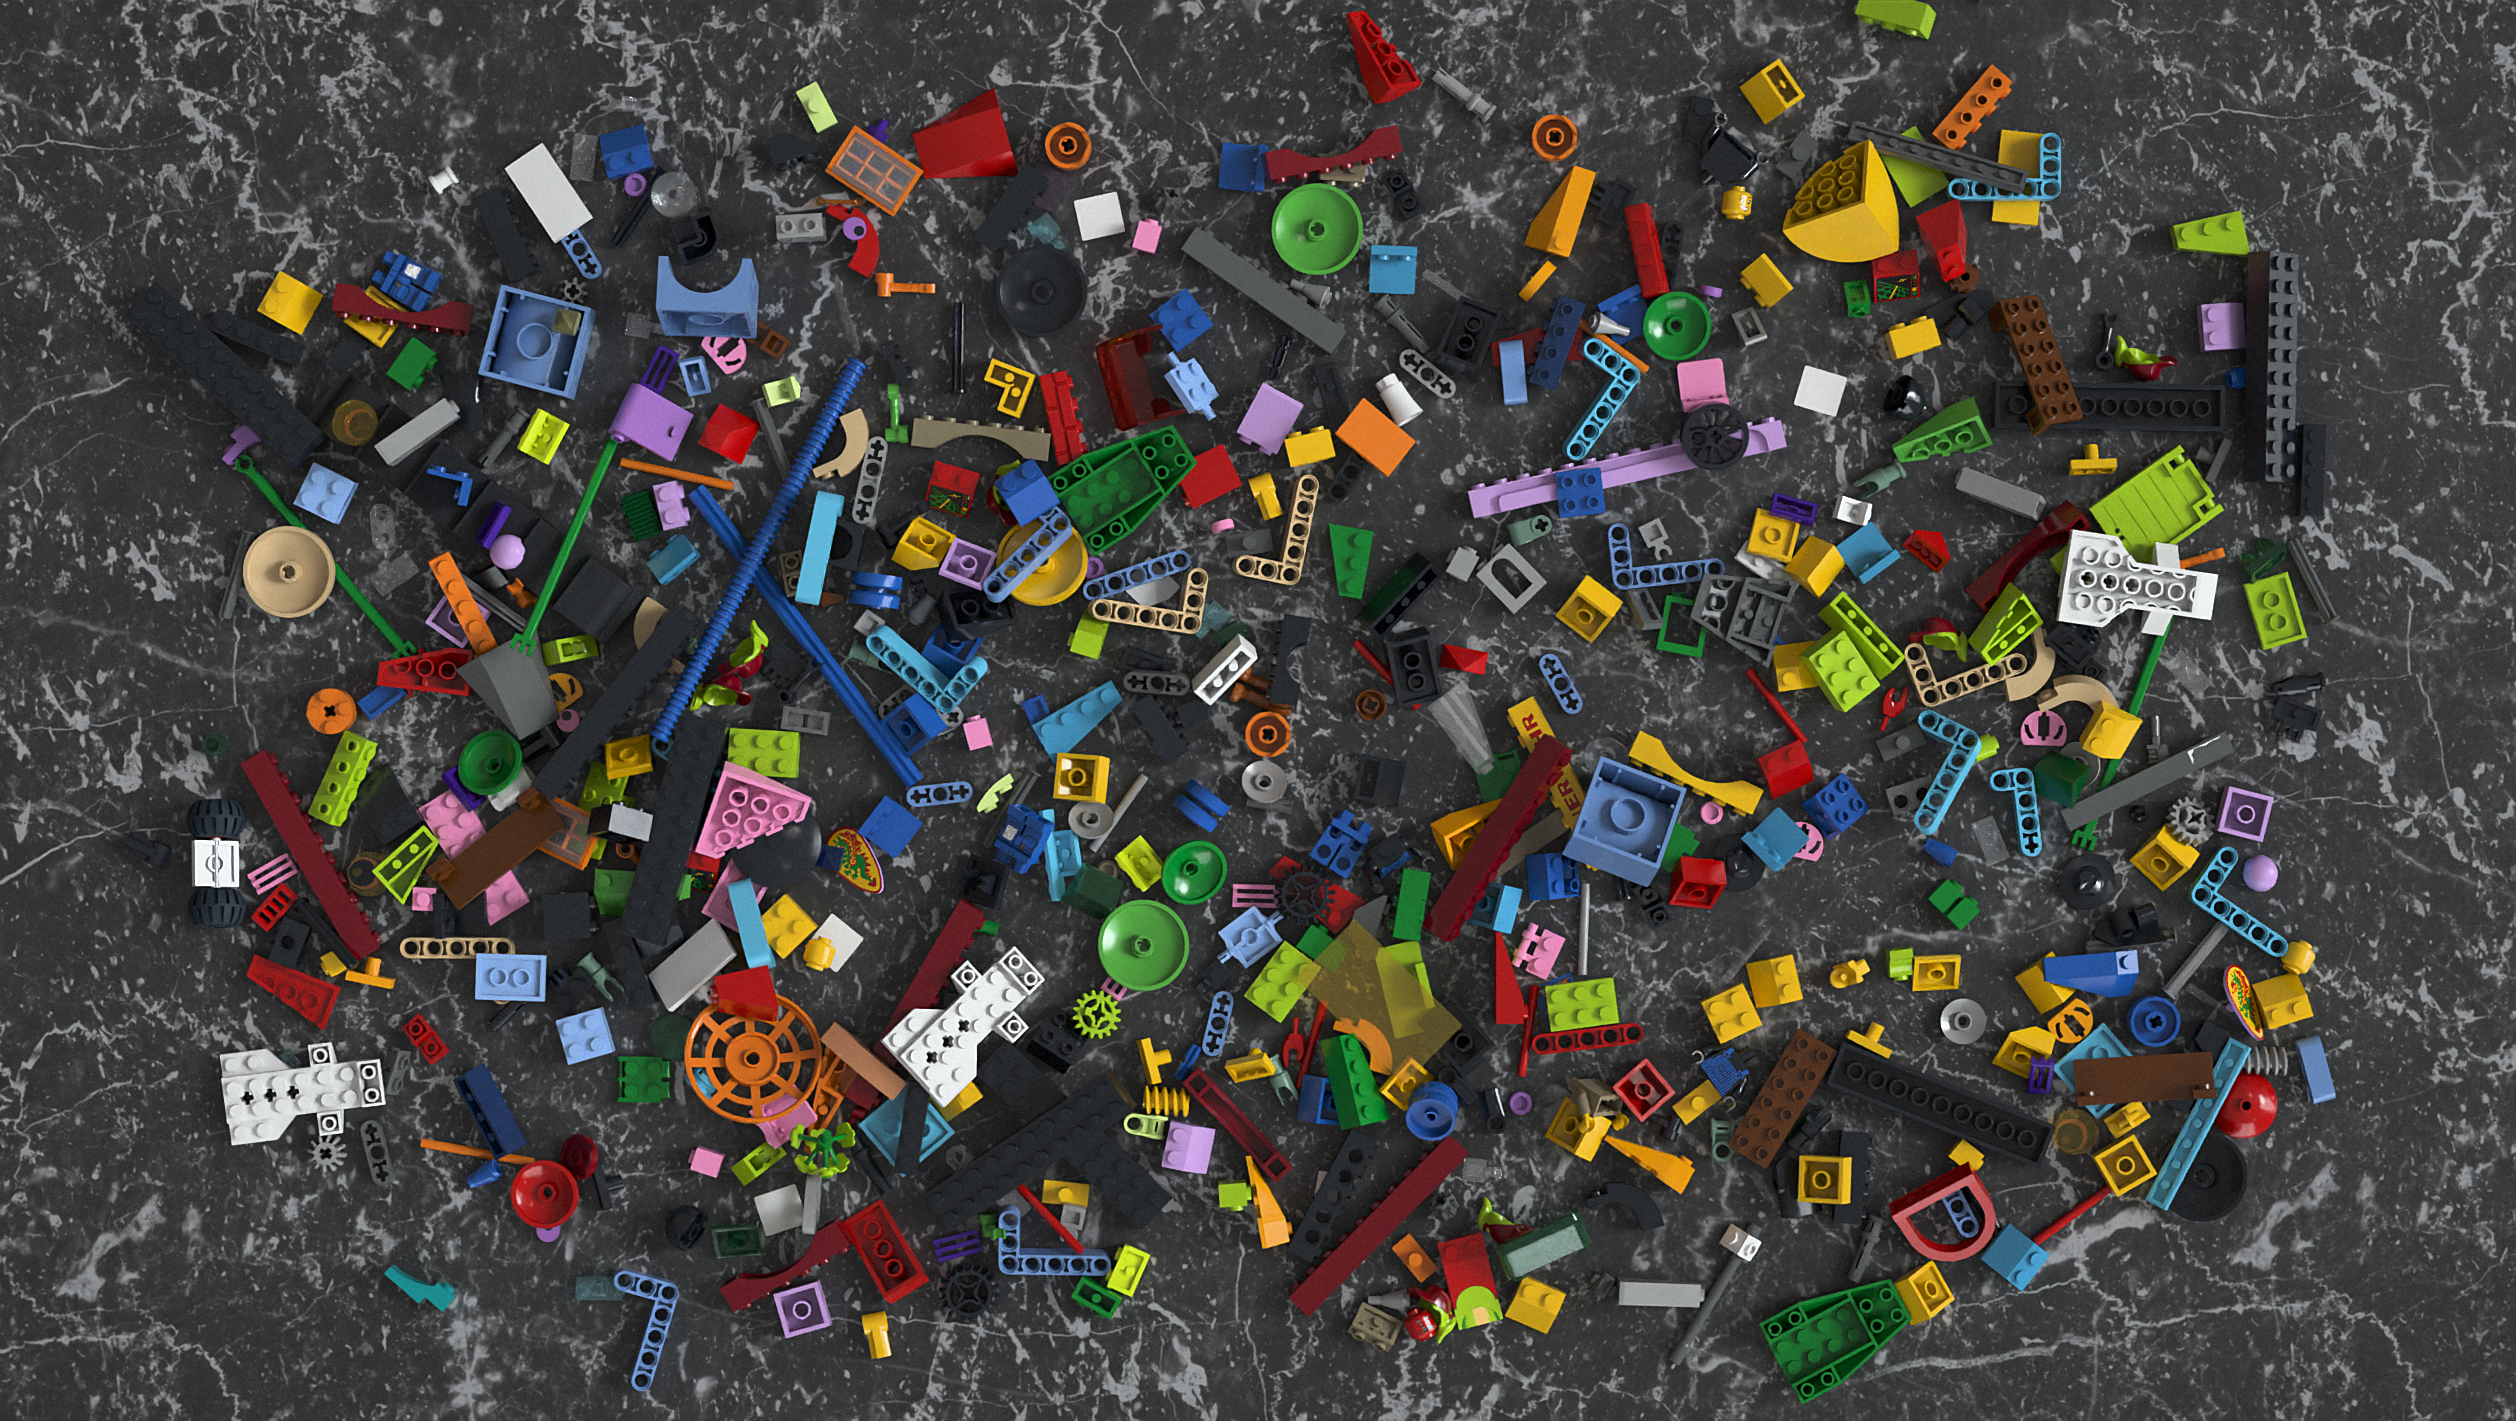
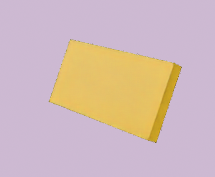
(2018, 151)

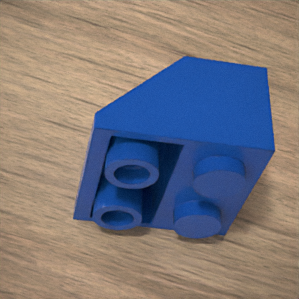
(1552, 876)

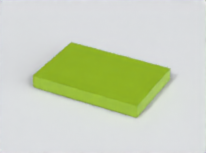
(1914, 180)
(2274, 611)

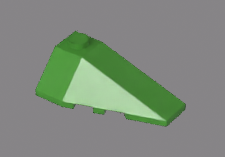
(1952, 430)
(613, 889)

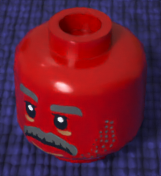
(1420, 1324)

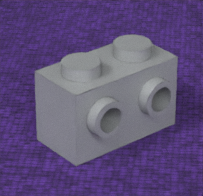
(1461, 563)

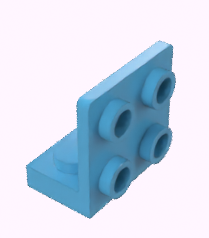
(1392, 269)
(1867, 553)
(1776, 839)

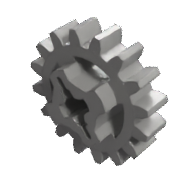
(2193, 832)

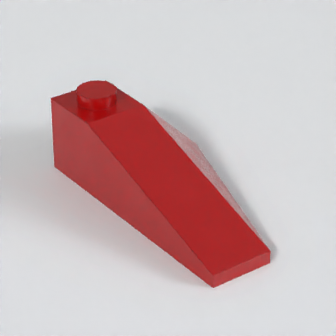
(1381, 68)
(428, 672)

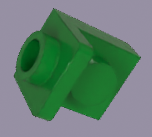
(1857, 298)

